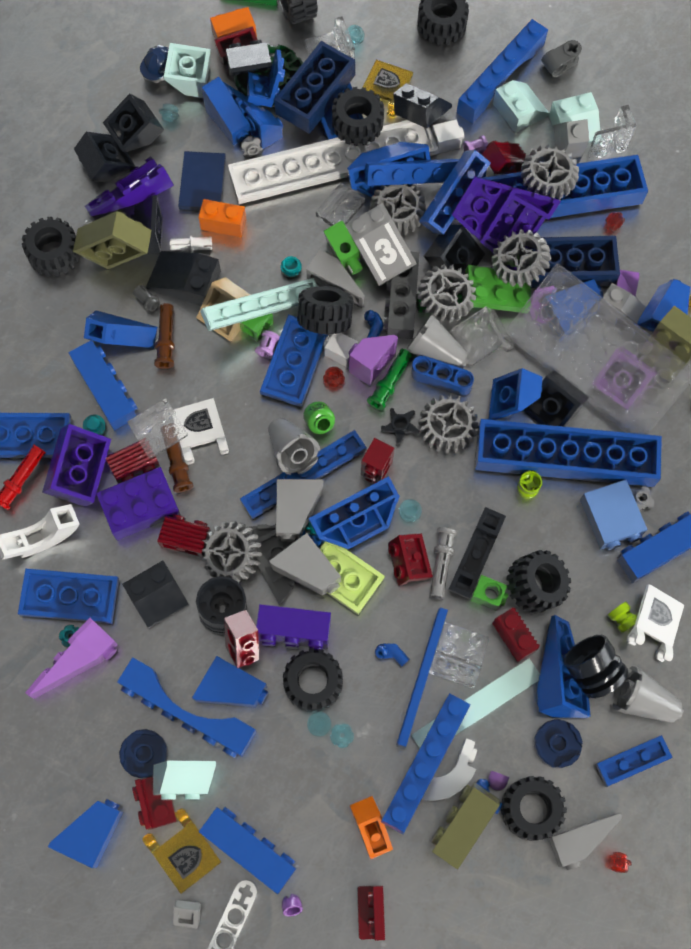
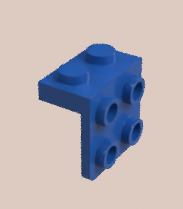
(264, 89)

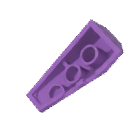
(88, 648)

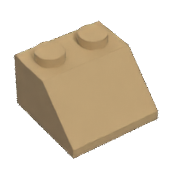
(219, 292)

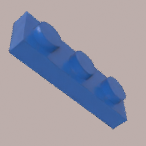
(633, 761)

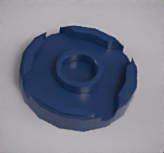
(558, 743)
(141, 752)

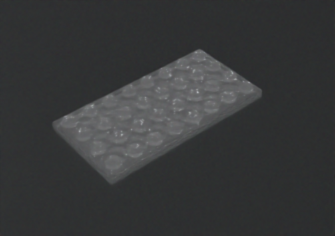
(600, 352)

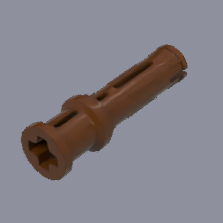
(165, 344)
(178, 469)

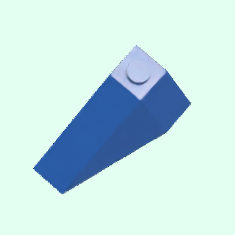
(260, 120)
(557, 689)

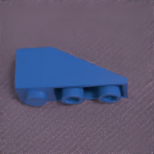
(119, 331)

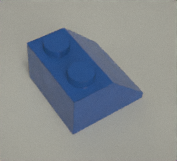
(514, 393)

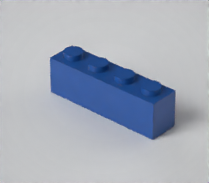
(439, 212)
(103, 384)
(657, 549)
(247, 850)

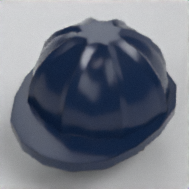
(154, 63)

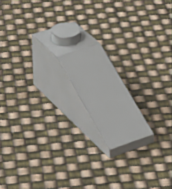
(330, 272)
(626, 304)
(580, 842)

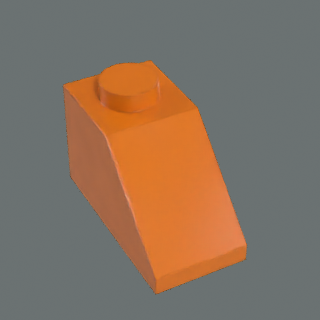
(370, 827)

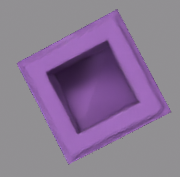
(628, 281)

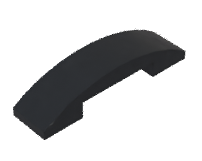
(477, 553)

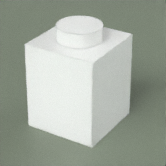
(448, 136)
(338, 347)

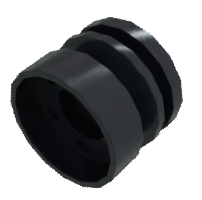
(215, 593)
(596, 666)

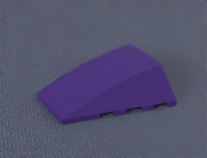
(134, 188)
(497, 209)

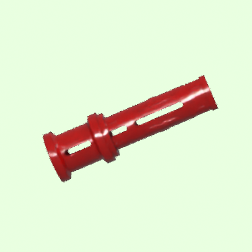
(13, 485)

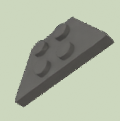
(271, 546)

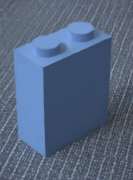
(613, 515)

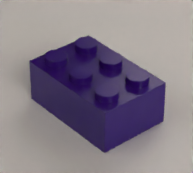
(76, 465)
(137, 503)
(293, 627)

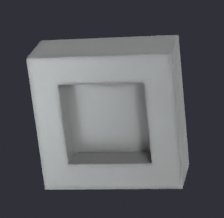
(186, 914)

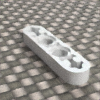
(225, 925)

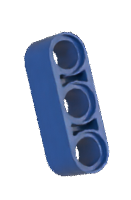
(447, 384)

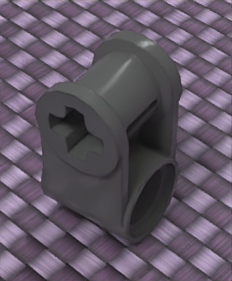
(562, 57)

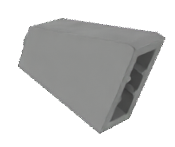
(572, 137)
(295, 505)
(307, 566)

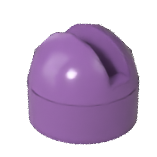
(497, 781)
(291, 906)

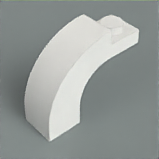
(46, 533)
(452, 783)

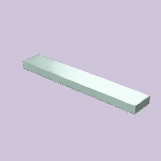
(254, 305)
(491, 697)

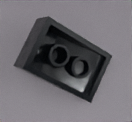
(184, 275)

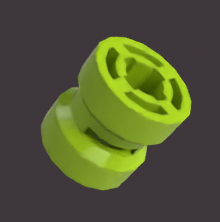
(530, 480)
(623, 617)

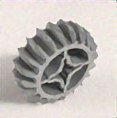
(563, 172)
(406, 216)
(514, 250)
(448, 282)
(454, 406)
(232, 542)

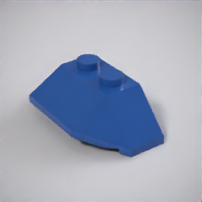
(395, 152)
(357, 515)

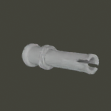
(444, 552)

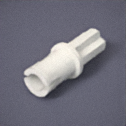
(191, 243)

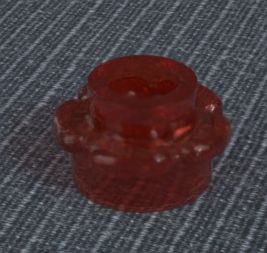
(614, 221)
(334, 371)
(618, 862)

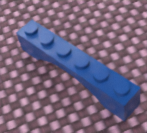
(520, 49)
(228, 732)

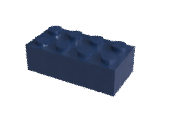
(315, 87)
(584, 257)

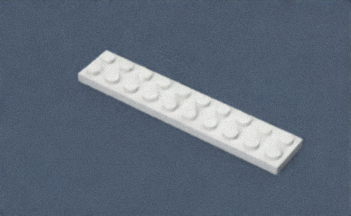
(315, 162)

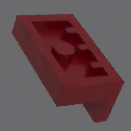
(409, 558)
(153, 811)
(371, 912)

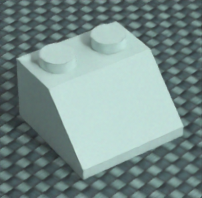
(187, 68)
(518, 105)
(574, 109)
(182, 778)

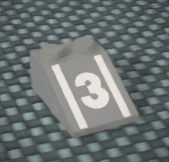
(381, 244)

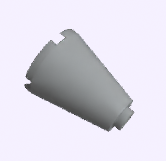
(437, 343)
(292, 447)
(646, 698)

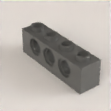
(402, 325)

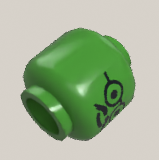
(319, 417)

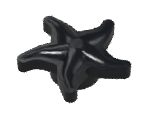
(400, 425)

